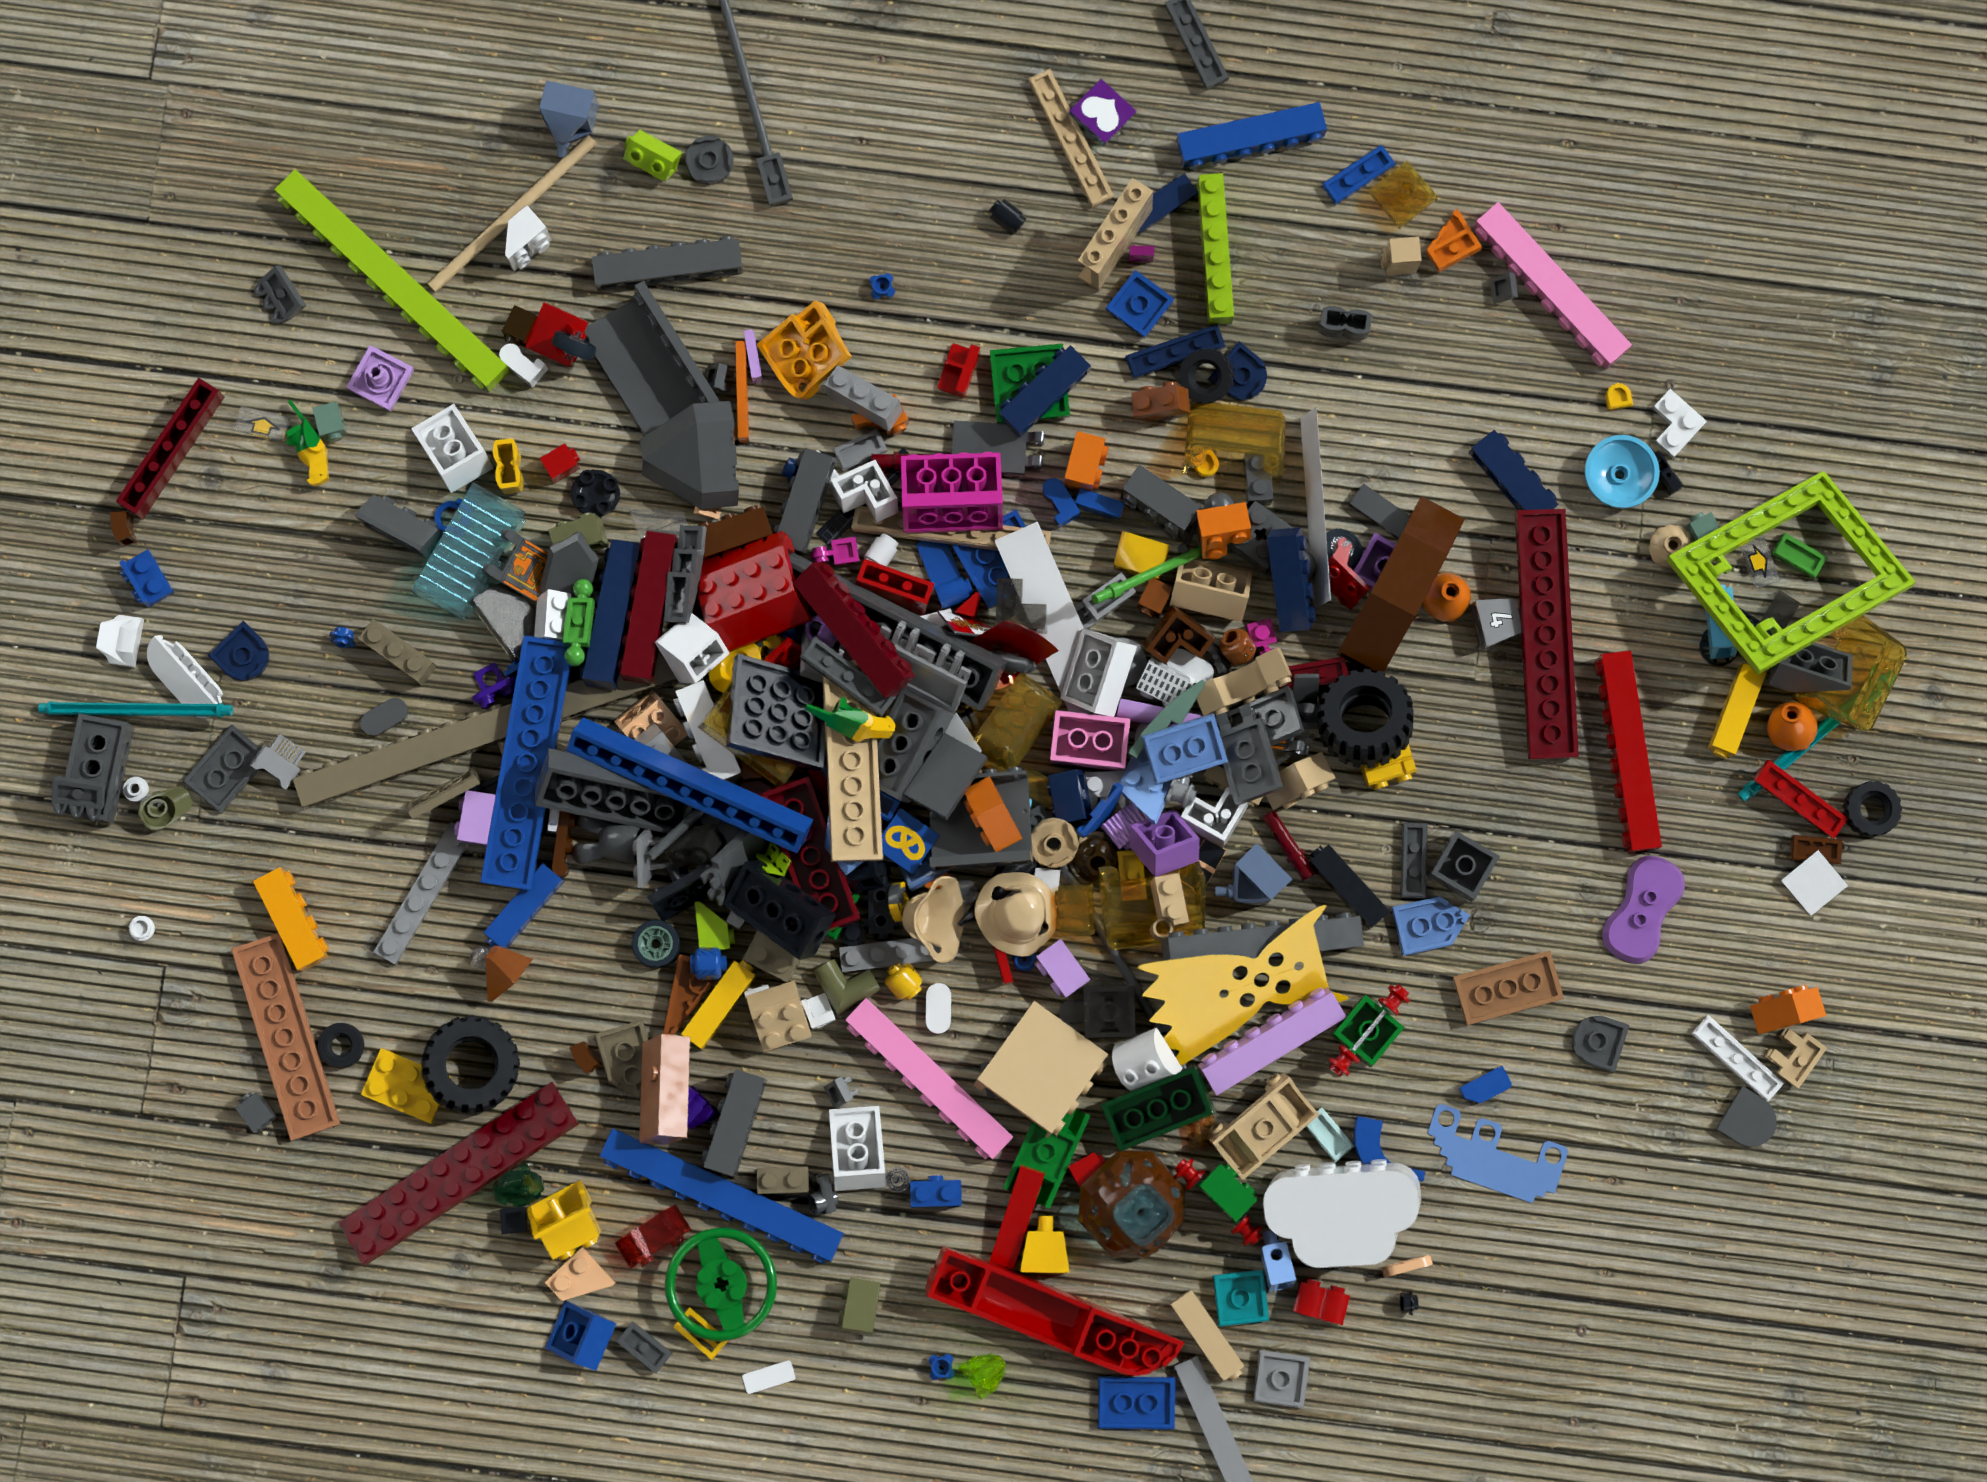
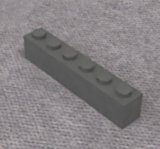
(667, 264)

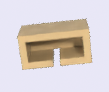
(1401, 256)

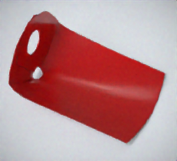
(1015, 639)

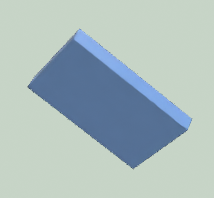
(1184, 748)

